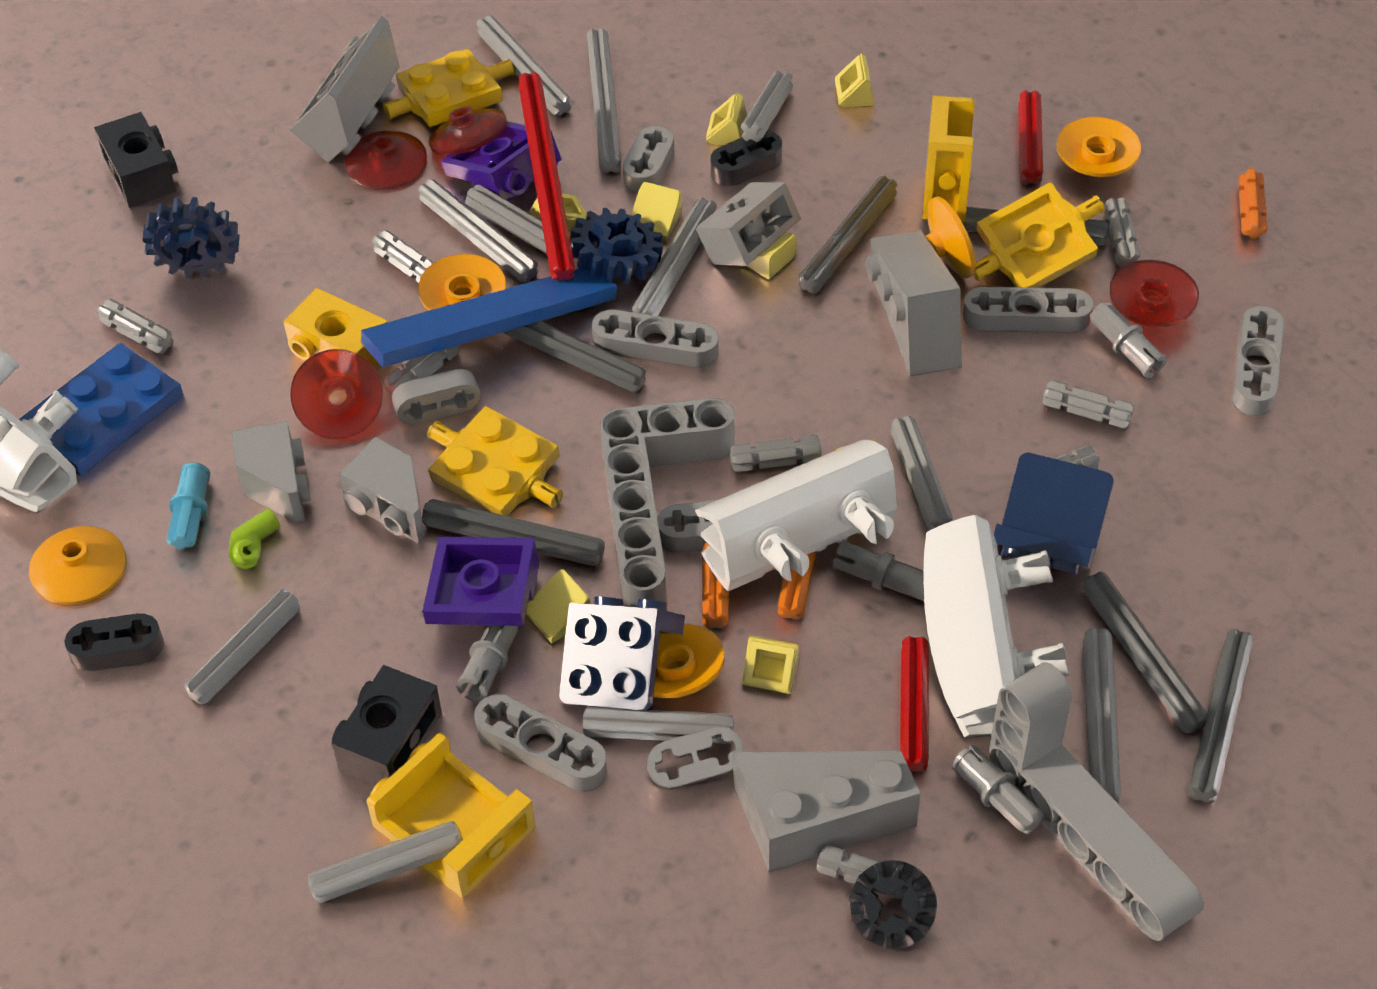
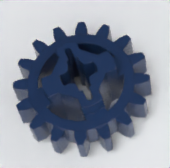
(191, 237)
(616, 245)

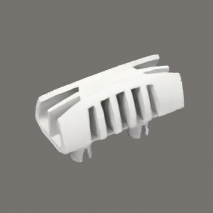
(30, 466)
(800, 513)
(971, 620)

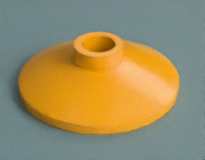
(1098, 146)
(950, 237)
(459, 279)
(77, 565)
(687, 662)

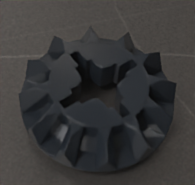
(918, 902)

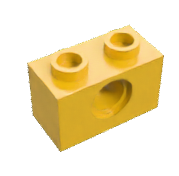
(328, 323)

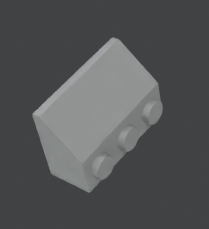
(349, 94)

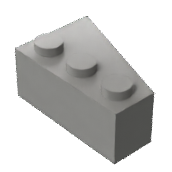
(918, 300)
(823, 799)

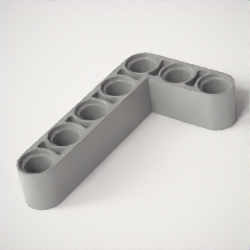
(650, 438)
(1080, 812)

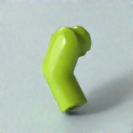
(246, 539)

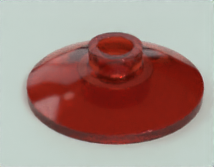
(467, 130)
(386, 160)
(1154, 293)
(331, 372)

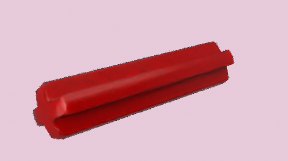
(1030, 137)
(915, 703)

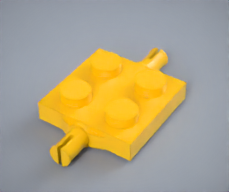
(447, 84)
(1037, 238)
(494, 463)

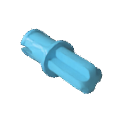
(188, 506)

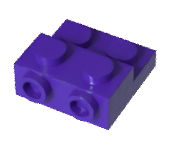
(500, 165)
(481, 581)

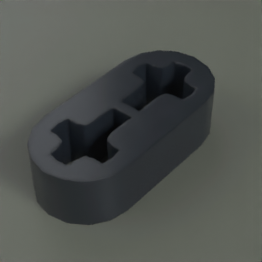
(745, 159)
(114, 642)

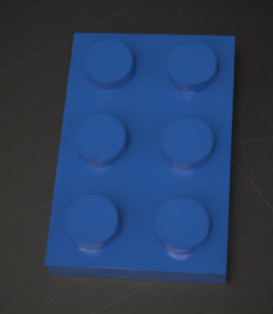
(114, 402)

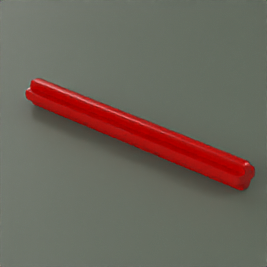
(546, 177)

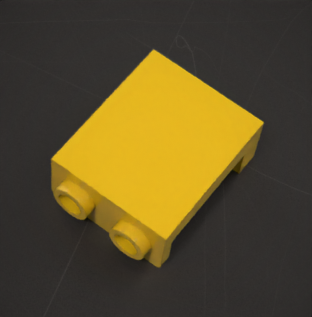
(949, 152)
(441, 789)

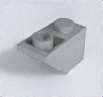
(268, 468)
(384, 486)

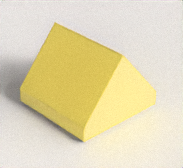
(854, 84)
(727, 121)
(770, 664)

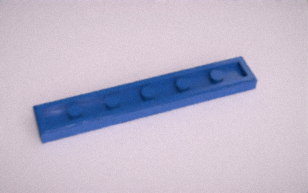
(484, 316)

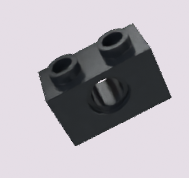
(137, 159)
(391, 699)

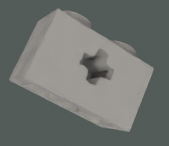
(748, 223)

